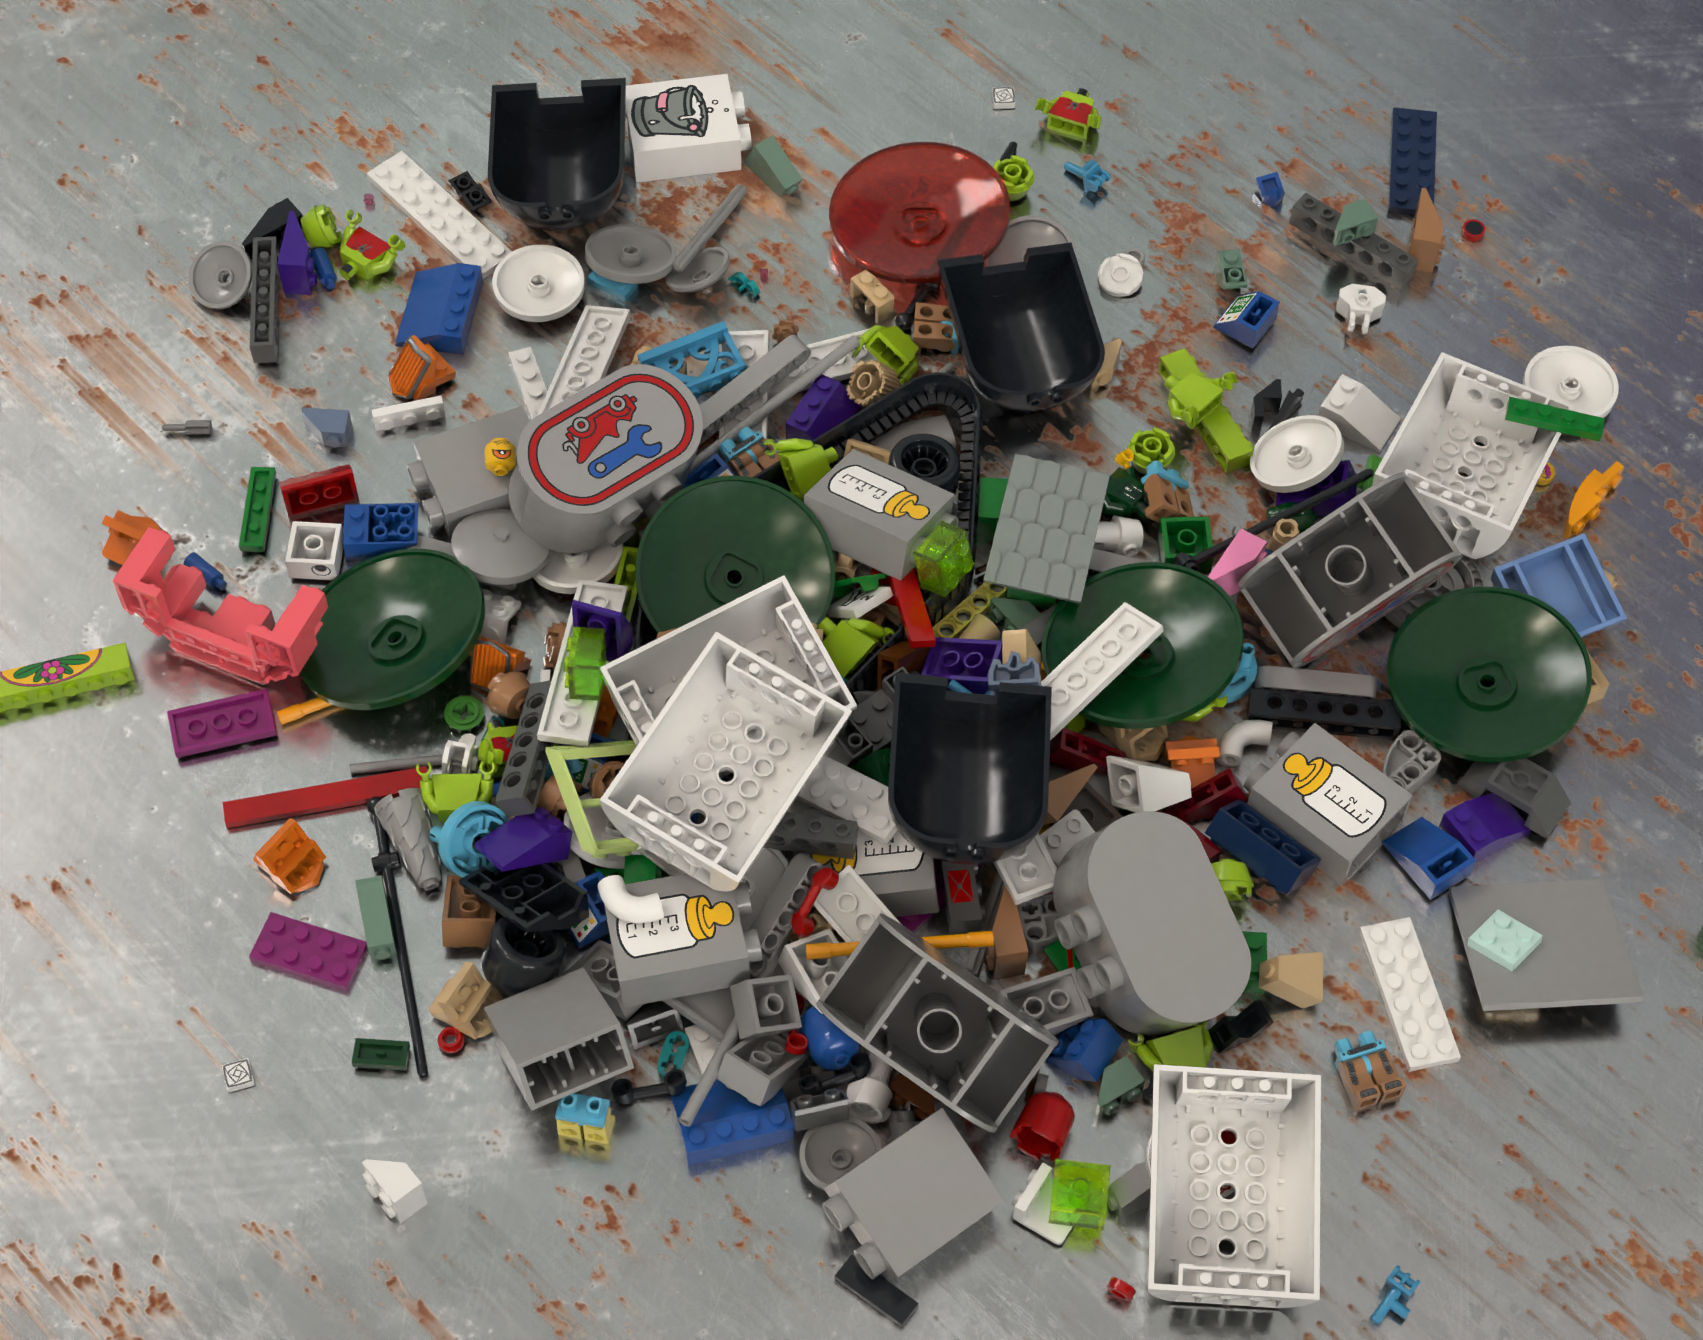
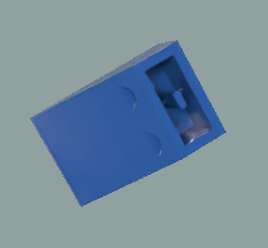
(379, 529)
(1430, 856)

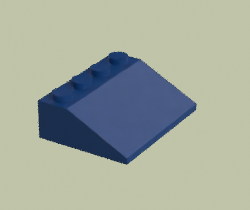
(442, 307)
(731, 1123)

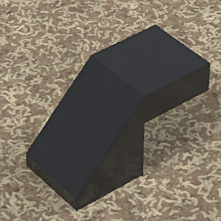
(1266, 400)
(1239, 1029)

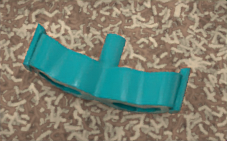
(744, 282)

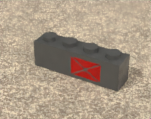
(961, 897)

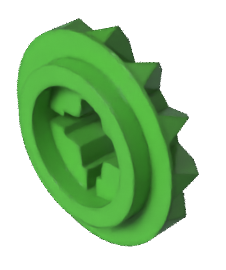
(458, 706)

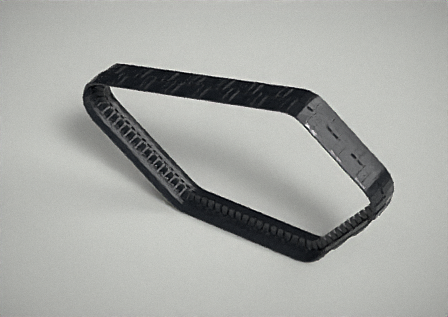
(918, 395)

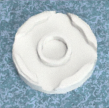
(1120, 275)

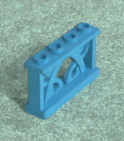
(690, 345)

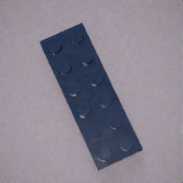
(1411, 158)

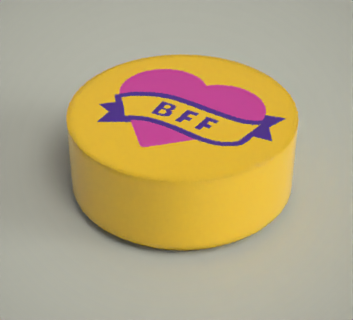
(1547, 475)

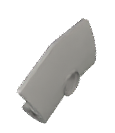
(934, 425)

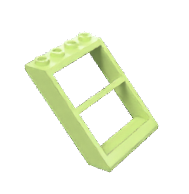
(557, 757)

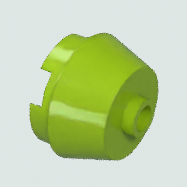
(1016, 176)
(320, 227)
(1151, 446)
(1233, 878)

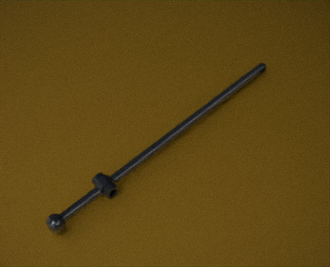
(905, 320)
(1192, 561)
(386, 863)

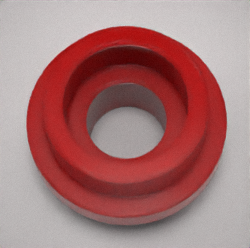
(448, 1033)

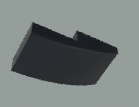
(469, 192)

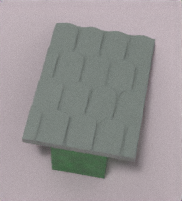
(1046, 531)

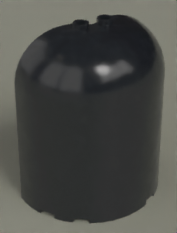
(557, 157)
(1024, 327)
(969, 768)

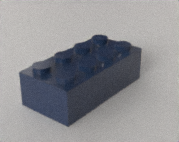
(1262, 846)

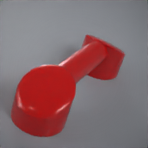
(800, 922)
(796, 1042)

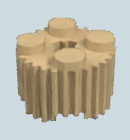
(871, 382)

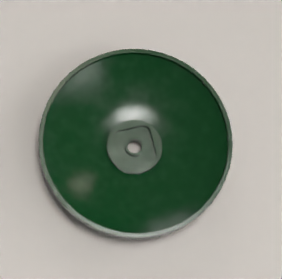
(725, 529)
(393, 596)
(1494, 636)
(1186, 662)

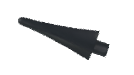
(1289, 406)

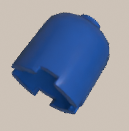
(826, 1042)

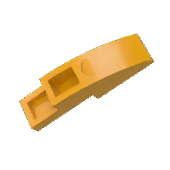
(1589, 497)

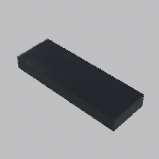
(877, 1292)

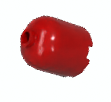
(1043, 1125)

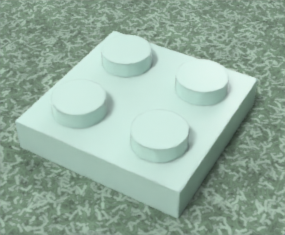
(1504, 940)

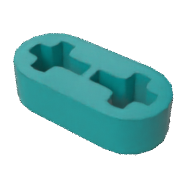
(679, 1058)

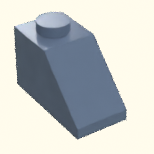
(328, 425)

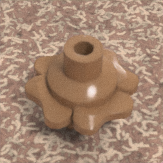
(784, 330)

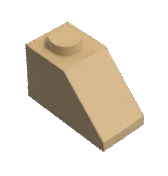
(1111, 358)

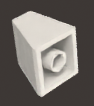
(1145, 785)

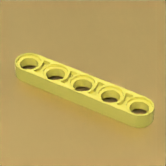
(967, 606)

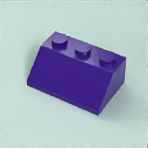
(820, 409)

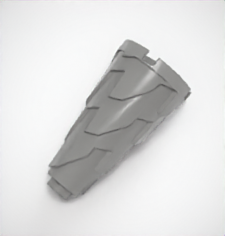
(408, 828)

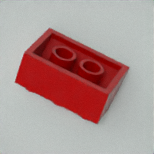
(319, 491)

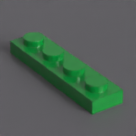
(1554, 419)
(257, 509)

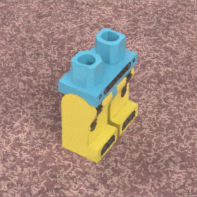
(585, 1116)

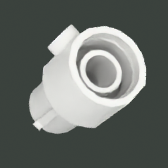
(1120, 536)
(871, 1095)

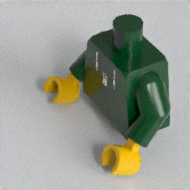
(1124, 491)

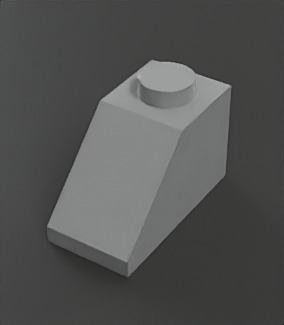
(1130, 1192)

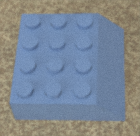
(1567, 580)

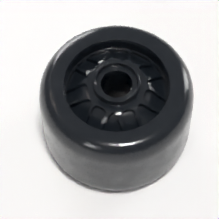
(928, 459)
(521, 959)

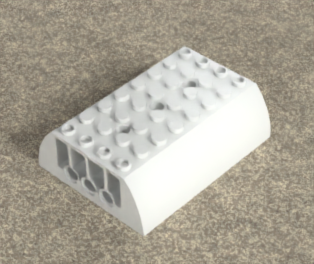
(1438, 442)
(762, 621)
(706, 733)
(1273, 1177)

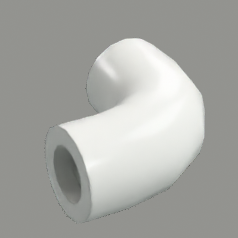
(1240, 736)
(626, 906)

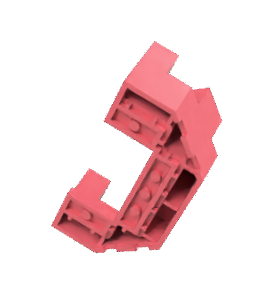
(237, 634)

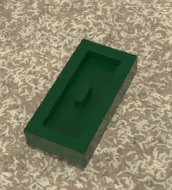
(380, 1054)

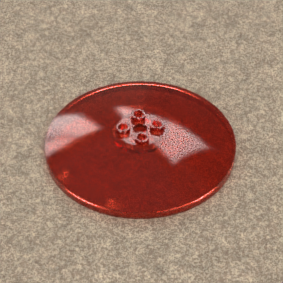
(913, 183)

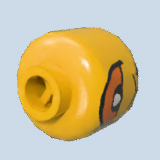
(500, 456)

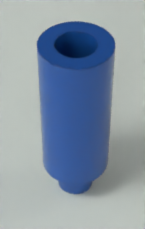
(324, 267)
(211, 575)

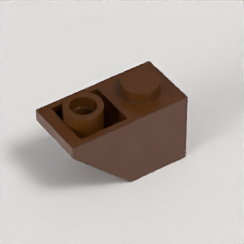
(911, 1097)

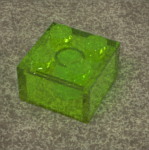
(943, 559)
(584, 662)
(1079, 1194)

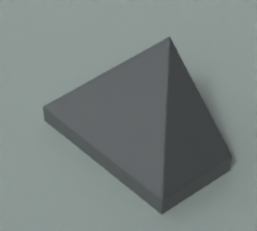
(653, 1025)

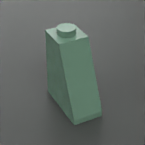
(774, 167)
(376, 917)

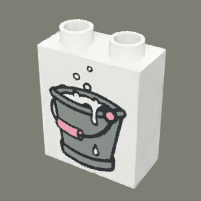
(685, 127)

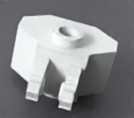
(1360, 307)
(460, 756)

